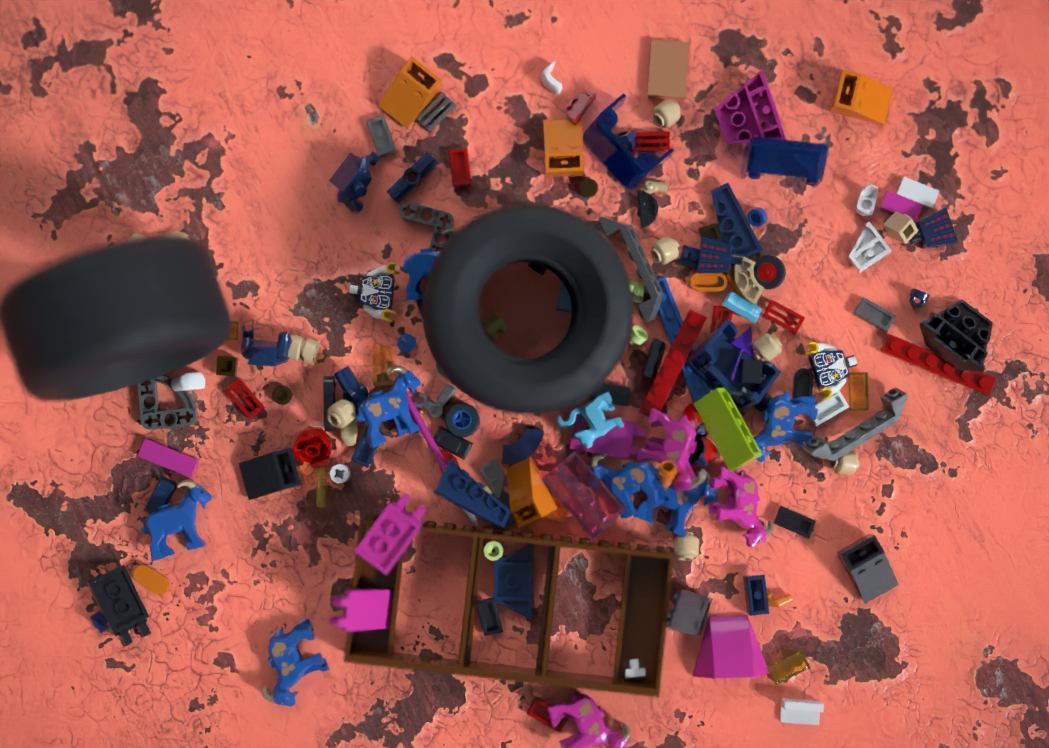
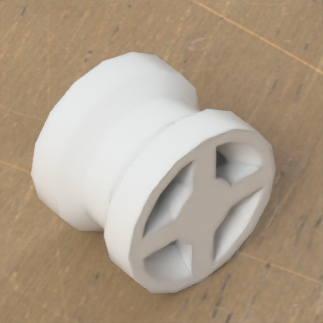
(343, 472)

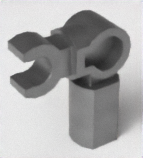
(437, 409)

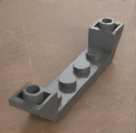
(649, 308)
(893, 404)

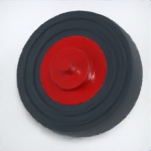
(769, 271)

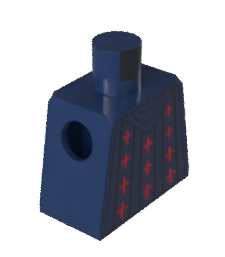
(935, 231)
(717, 256)

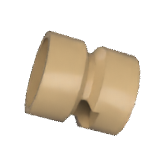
(303, 349)

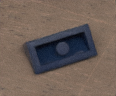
(756, 594)

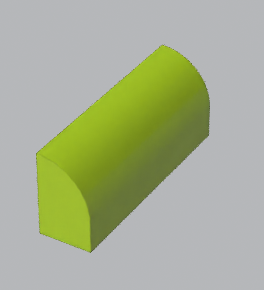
(727, 429)

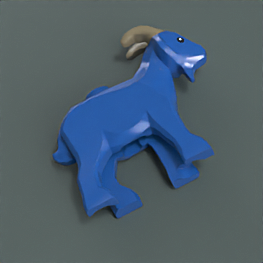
(418, 267)

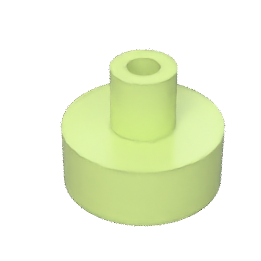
(638, 335)
(489, 554)

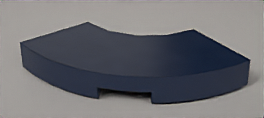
(523, 447)

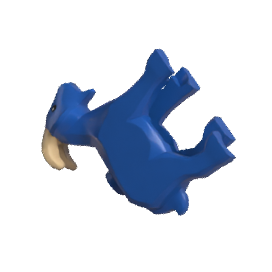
(176, 519)

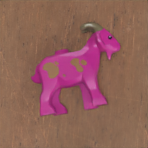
(676, 448)
(742, 505)
(589, 724)

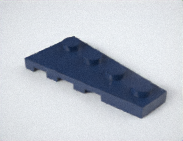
(733, 222)
(469, 495)

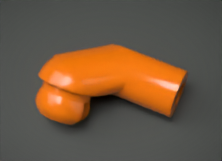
(779, 602)

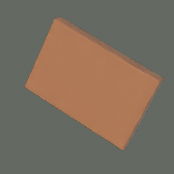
(668, 69)

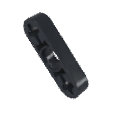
(329, 400)

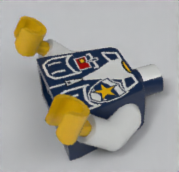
(377, 291)
(829, 367)

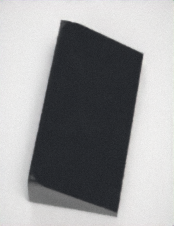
(653, 359)

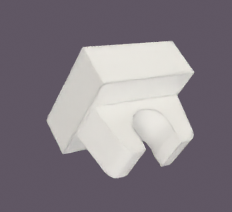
(634, 671)

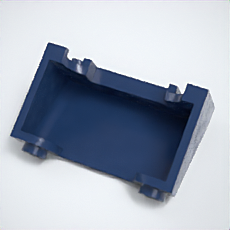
(715, 363)

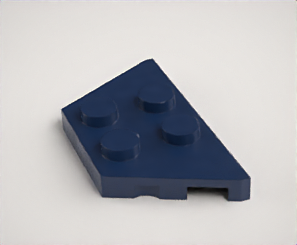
(515, 581)

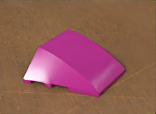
(750, 113)
(730, 650)

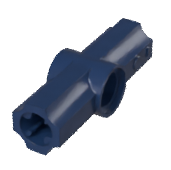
(421, 169)
(353, 390)

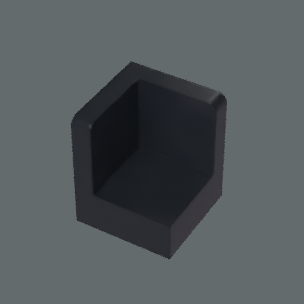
(750, 371)

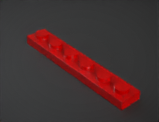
(673, 362)
(936, 365)

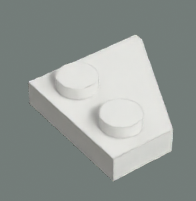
(868, 249)

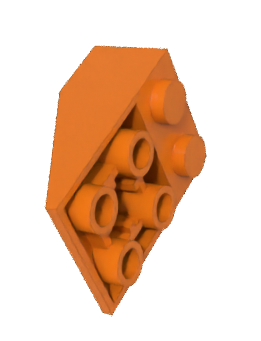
(410, 92)
(861, 97)
(563, 148)
(528, 493)

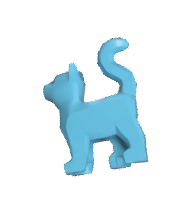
(594, 417)

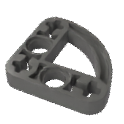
(154, 411)

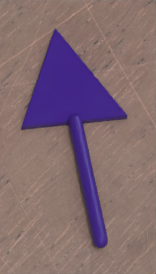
(745, 344)

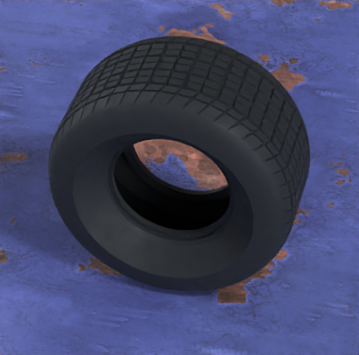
(597, 292)
(113, 317)

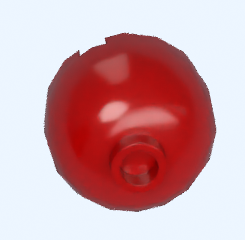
(312, 446)

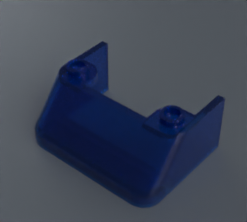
(614, 155)
(784, 159)

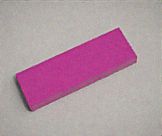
(168, 458)

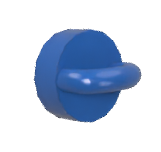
(757, 217)
(406, 343)

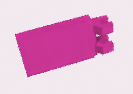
(614, 443)
(391, 535)
(364, 609)

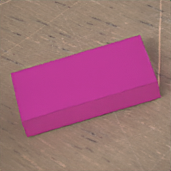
(894, 202)

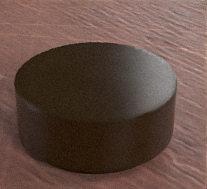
(588, 188)
(282, 395)

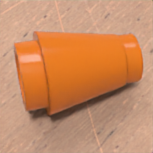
(667, 471)

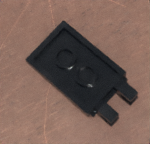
(120, 604)

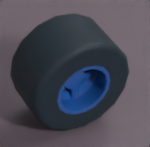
(456, 419)

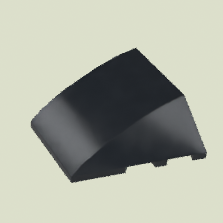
(959, 336)

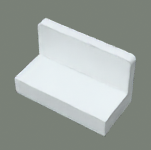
(800, 711)

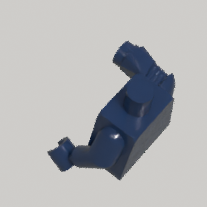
(353, 178)
(265, 352)

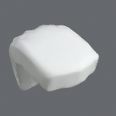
(549, 82)
(867, 200)
(188, 381)

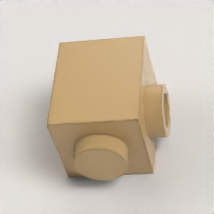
(900, 227)

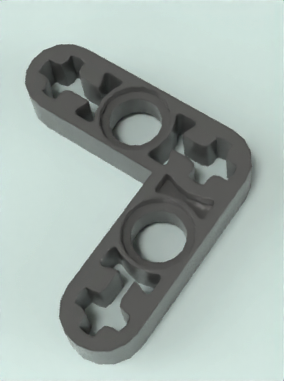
(434, 222)

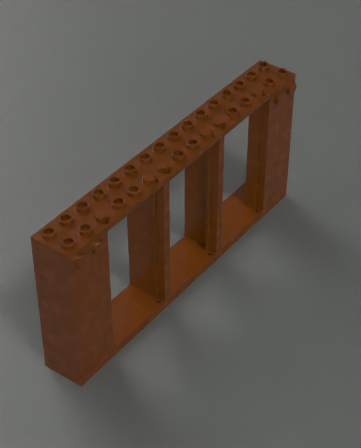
(639, 629)

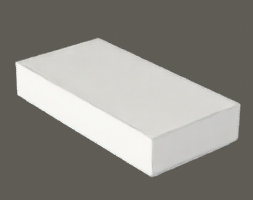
(918, 192)
(830, 408)

